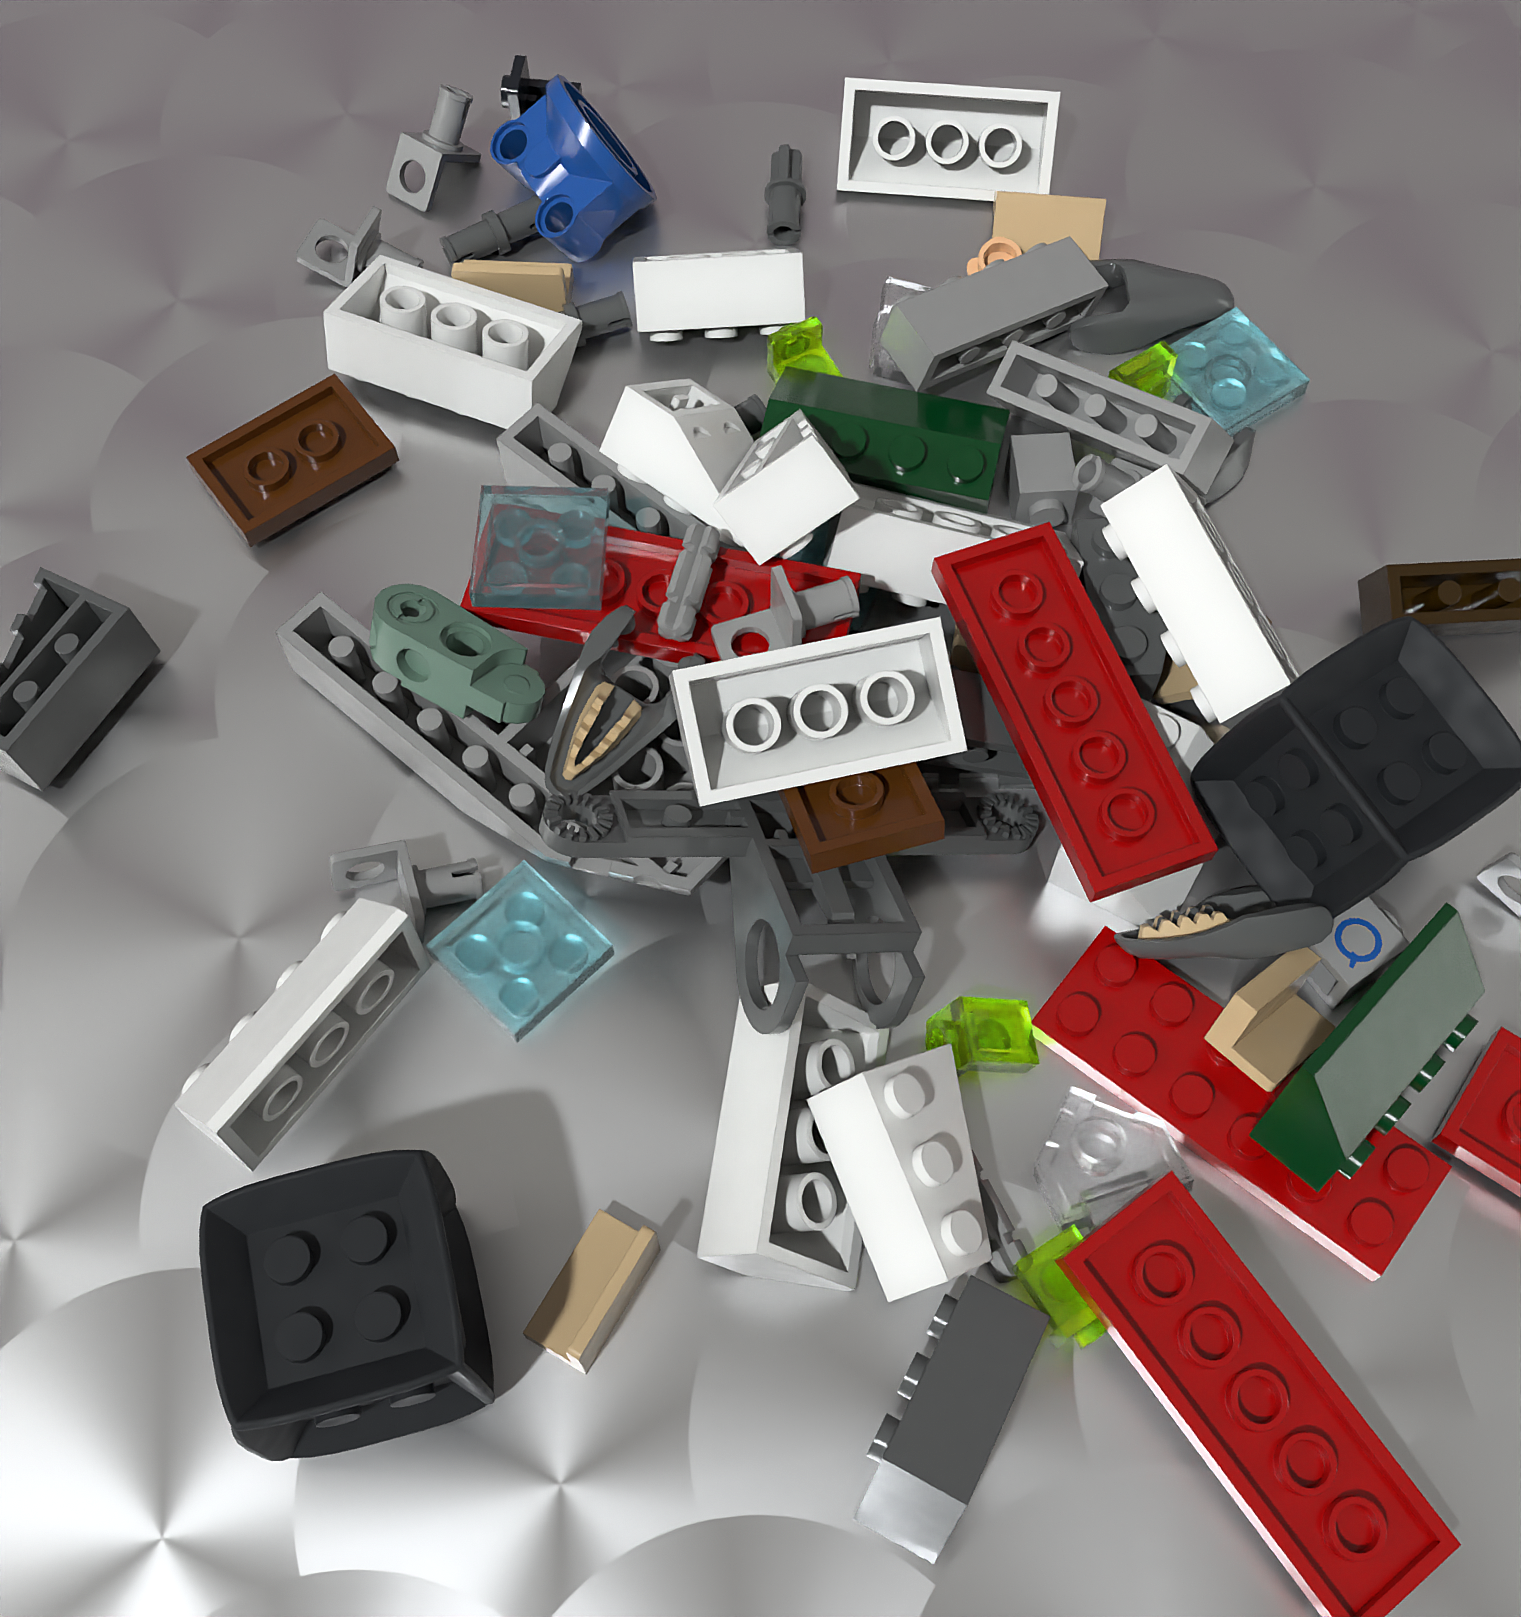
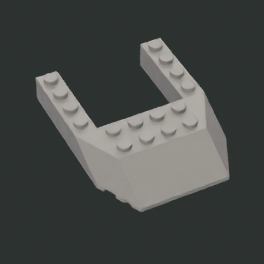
(504, 774)

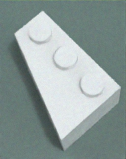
(784, 490)
(907, 1170)

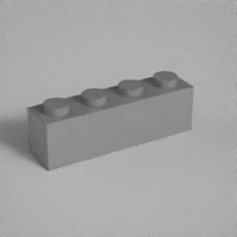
(979, 315)
(1110, 415)

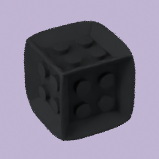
(1359, 768)
(343, 1306)

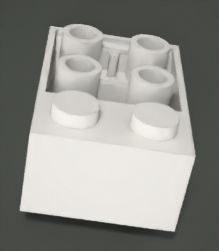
(680, 445)

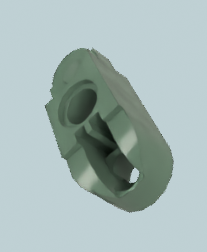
(452, 656)

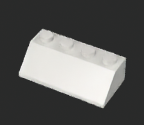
(945, 139)
(449, 342)
(898, 536)
(1199, 595)
(817, 711)
(305, 1031)
(771, 1185)

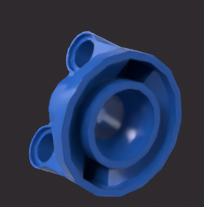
(574, 168)

